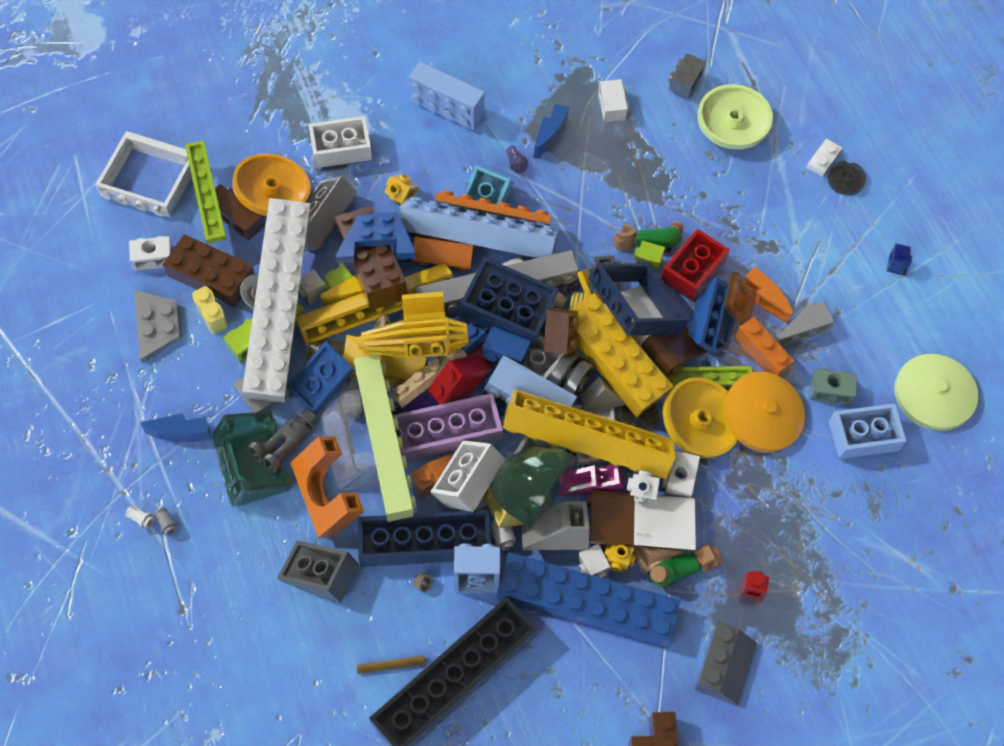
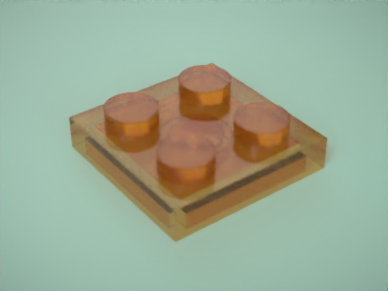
(739, 298)

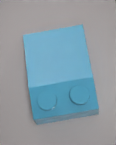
(488, 185)

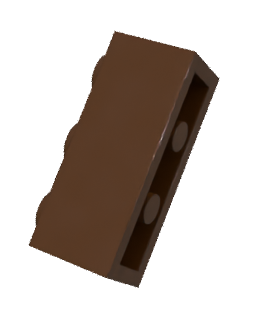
(237, 215)

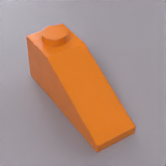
(427, 475)

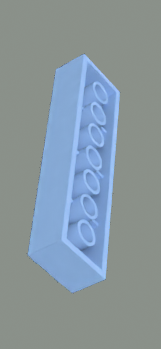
(478, 228)

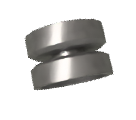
(571, 374)

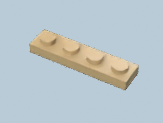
(423, 379)

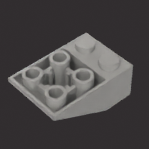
(559, 528)

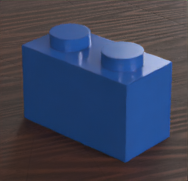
(507, 344)

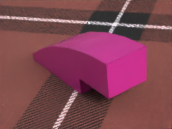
(593, 478)

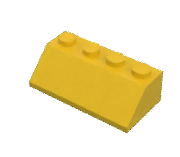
(397, 368)

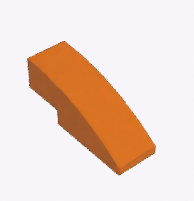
(769, 295)

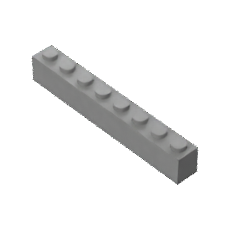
(549, 269)

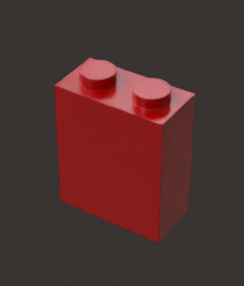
(459, 379)

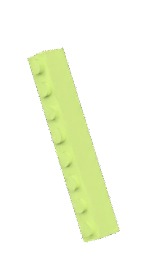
(383, 438)

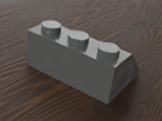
(725, 663)

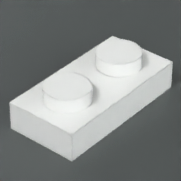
(824, 157)

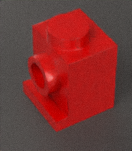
(755, 585)

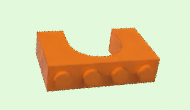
(309, 470)

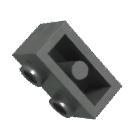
(686, 75)

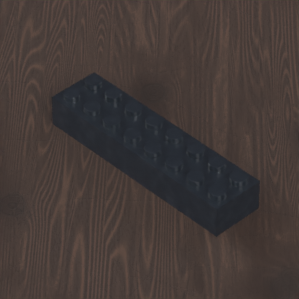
(453, 676)

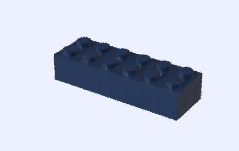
(420, 537)

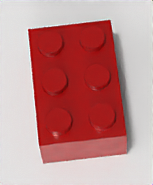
(695, 264)

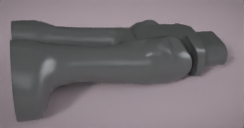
(292, 431)

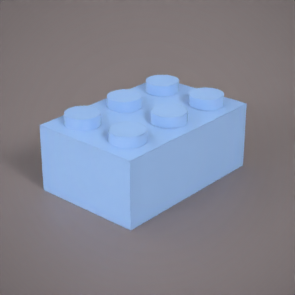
(867, 431)
(476, 568)

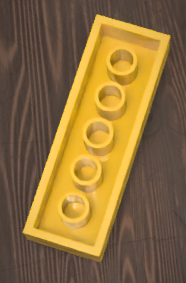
(619, 357)

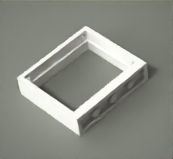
(149, 146)

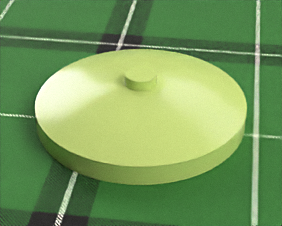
(734, 116)
(936, 392)

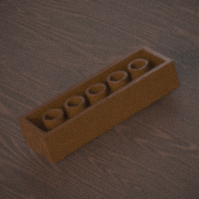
(374, 266)

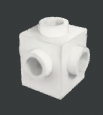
(651, 490)

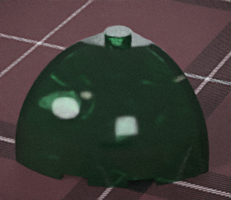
(530, 482)

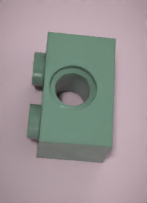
(822, 391)

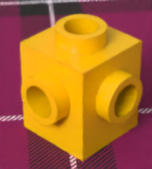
(400, 188)
(617, 562)

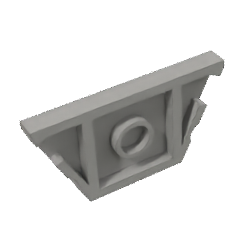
(156, 323)

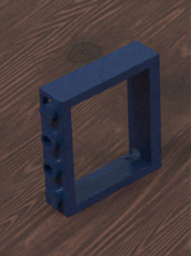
(673, 314)

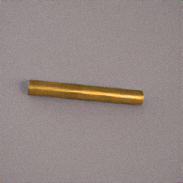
(390, 664)

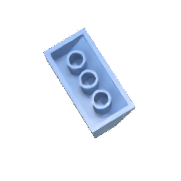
(513, 375)

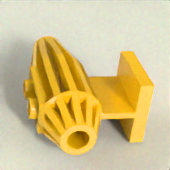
(420, 334)

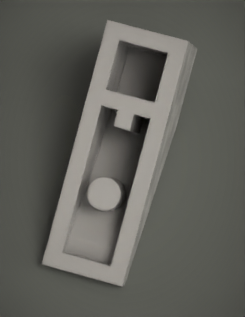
(810, 322)

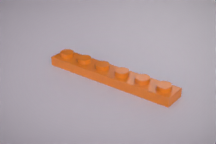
(485, 205)

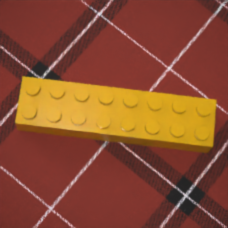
(589, 434)

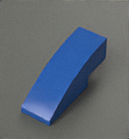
(551, 129)
(178, 428)

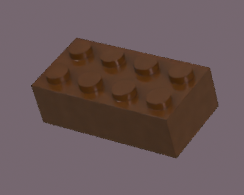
(203, 265)

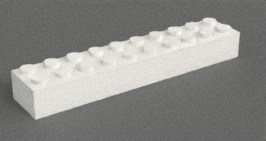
(276, 301)

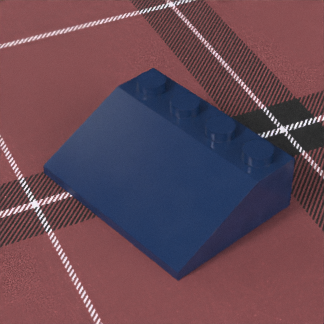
(507, 301)

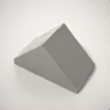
(599, 396)

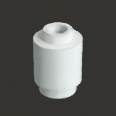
(502, 537)

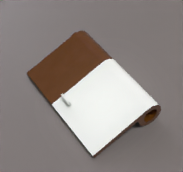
(666, 350)
(653, 524)

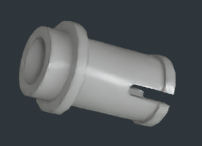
(168, 526)

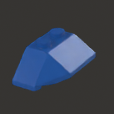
(711, 321)

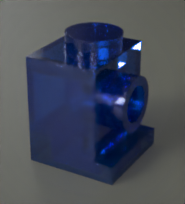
(899, 259)

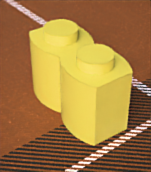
(209, 310)

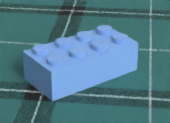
(446, 95)

